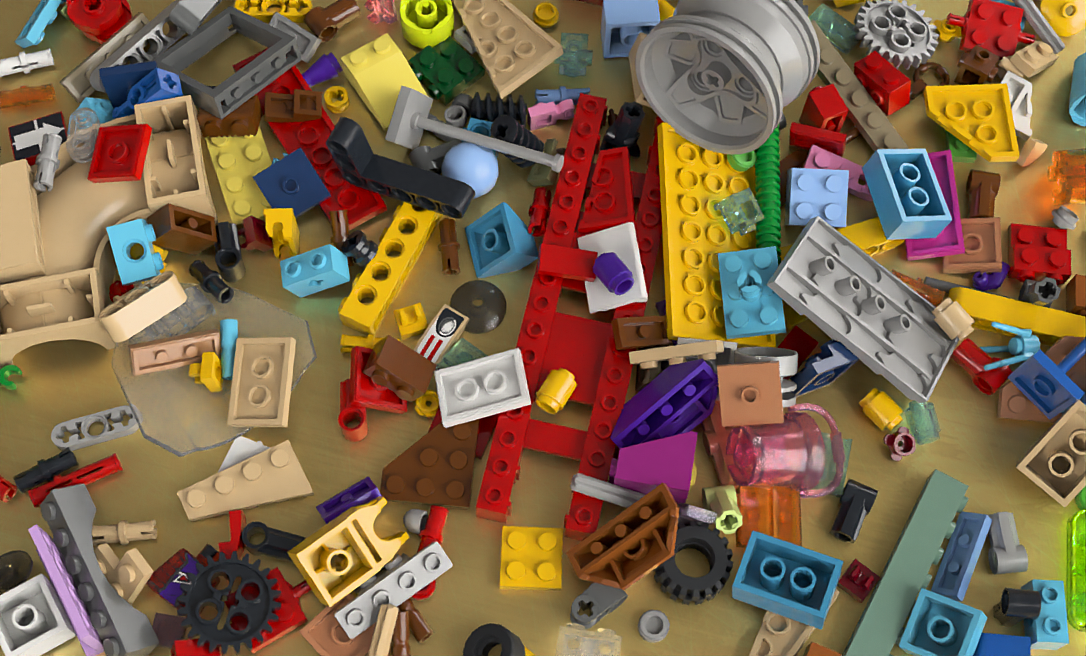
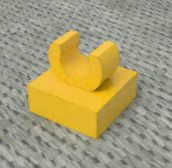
(411, 321)
(208, 372)

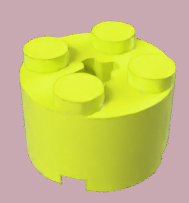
(426, 21)

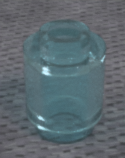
(923, 422)

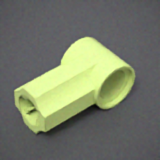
(723, 502)

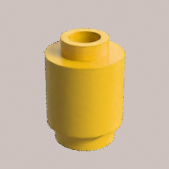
(556, 390)
(881, 410)

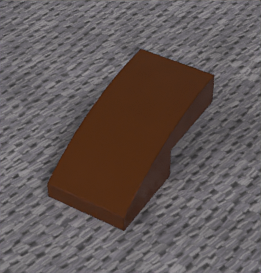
(299, 107)

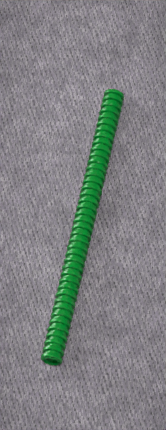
(768, 194)

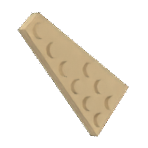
(507, 42)

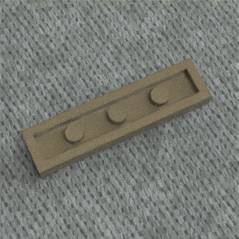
(78, 80)

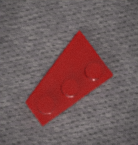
(611, 193)

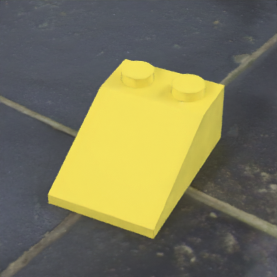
(377, 76)

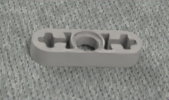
(76, 442)

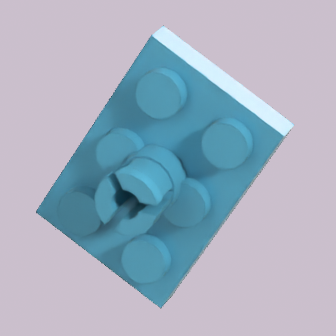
(747, 301)

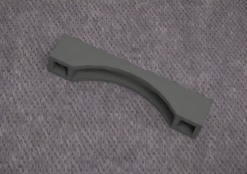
(119, 624)

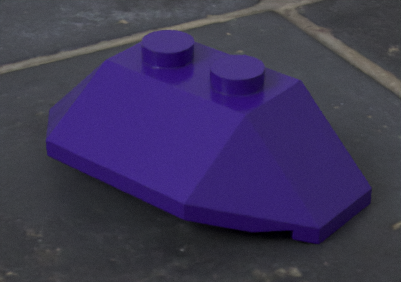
(668, 404)

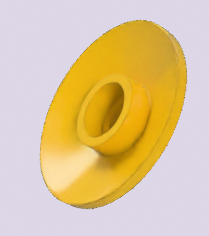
(1064, 24)

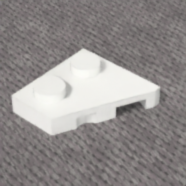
(1019, 94)

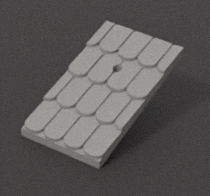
(864, 309)

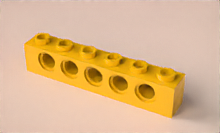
(368, 317)

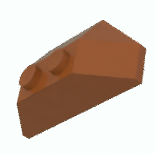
(630, 542)

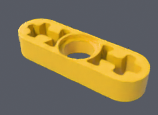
(265, 16)

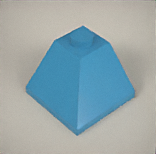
(500, 242)

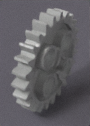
(896, 32)

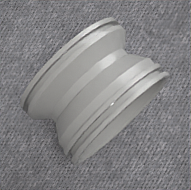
(727, 69)

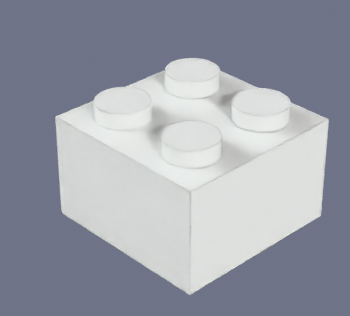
(33, 619)

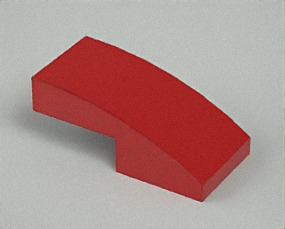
(237, 524)

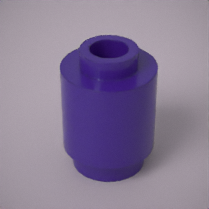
(613, 273)

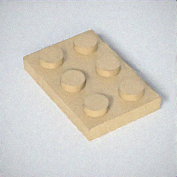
(261, 382)

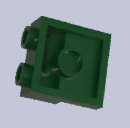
(446, 70)

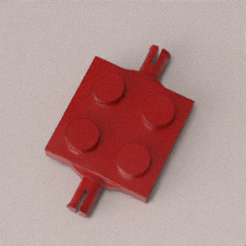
(991, 27)
(289, 615)

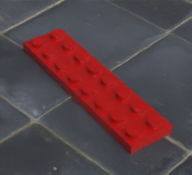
(312, 138)

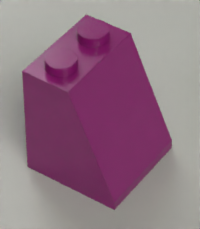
(656, 462)

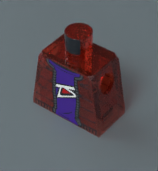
(168, 577)

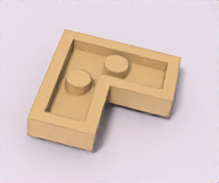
(124, 576)

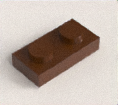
(640, 332)

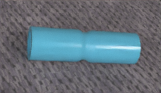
(228, 339)

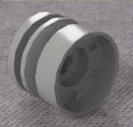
(788, 366)

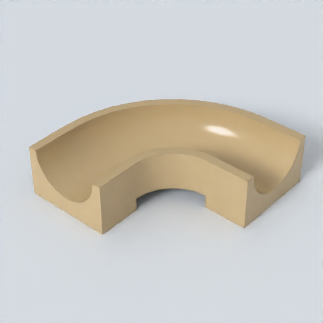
(75, 233)

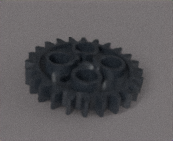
(202, 594)

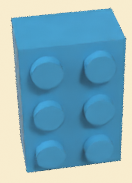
(906, 194)
(787, 579)

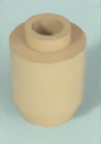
(953, 319)

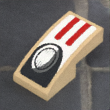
(441, 334)

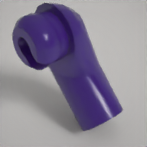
(990, 281)

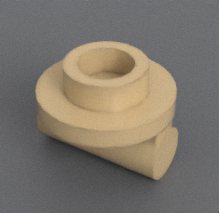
(1005, 65)

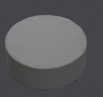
(653, 626)

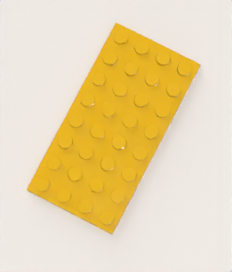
(695, 234)

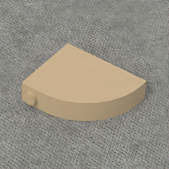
(19, 224)

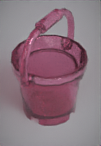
(786, 452)

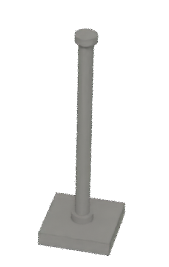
(411, 119)

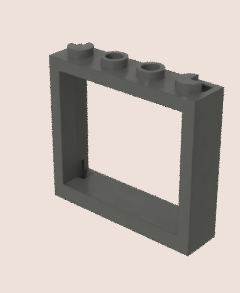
(247, 80)

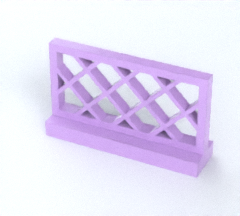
(67, 591)

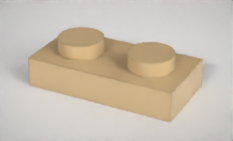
(1034, 58)

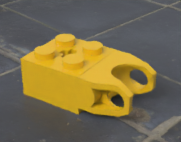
(357, 548)

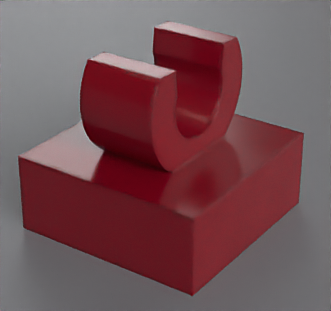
(255, 235)
(858, 581)

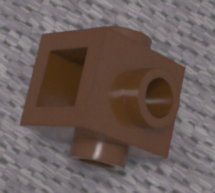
(977, 67)

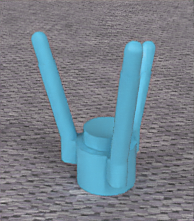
(1021, 346)

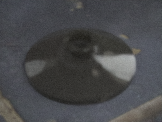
(482, 317)
(14, 569)

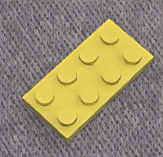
(235, 164)

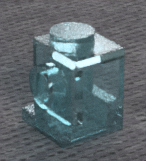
(740, 212)

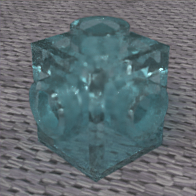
(575, 55)

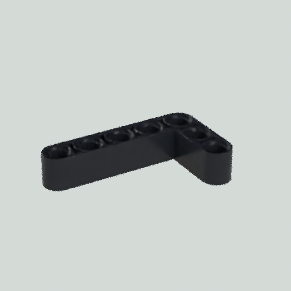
(393, 178)

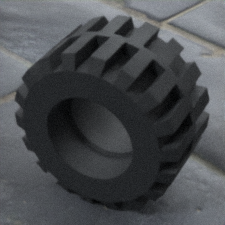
(719, 560)

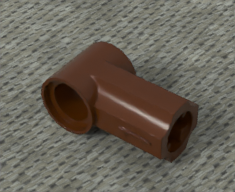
(327, 21)
(982, 190)

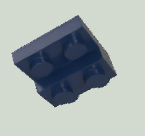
(823, 367)

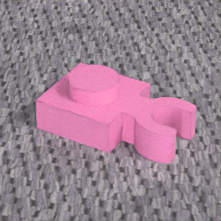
(546, 114)

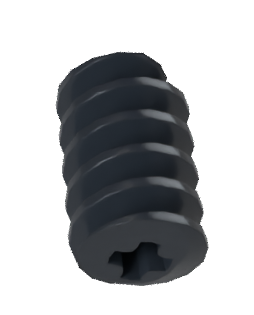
(490, 110)
(511, 131)

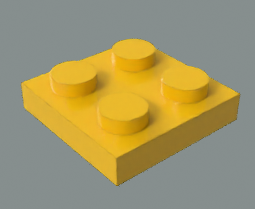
(531, 558)

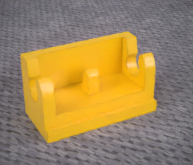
(283, 229)

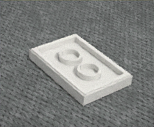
(482, 387)

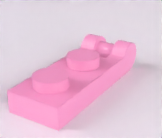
(823, 159)

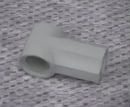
(1005, 552)

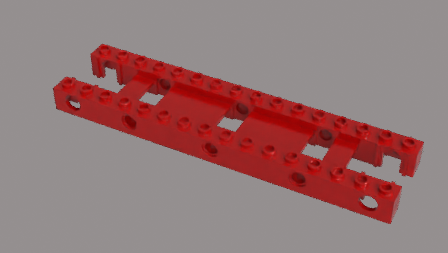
(571, 342)

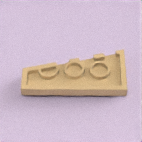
(259, 480)
(782, 635)

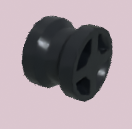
(359, 248)

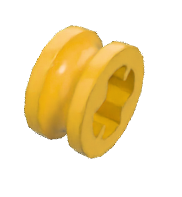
(336, 92)

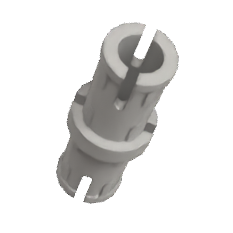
(47, 162)

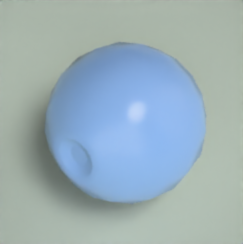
(473, 166)

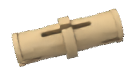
(124, 532)

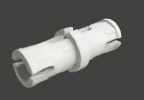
(26, 62)

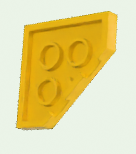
(977, 117)

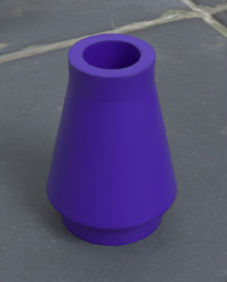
(322, 70)

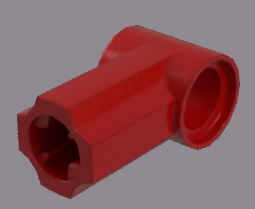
(973, 360)
(351, 413)

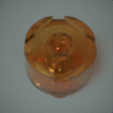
(1068, 176)

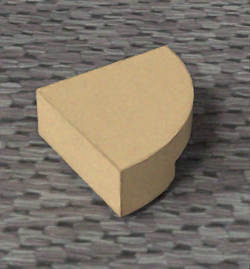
(1031, 151)

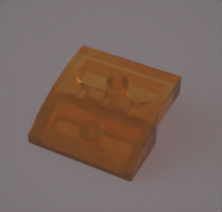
(770, 512)

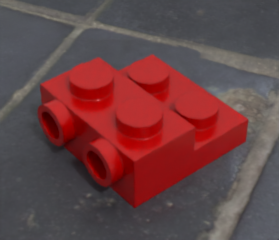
(1038, 253)

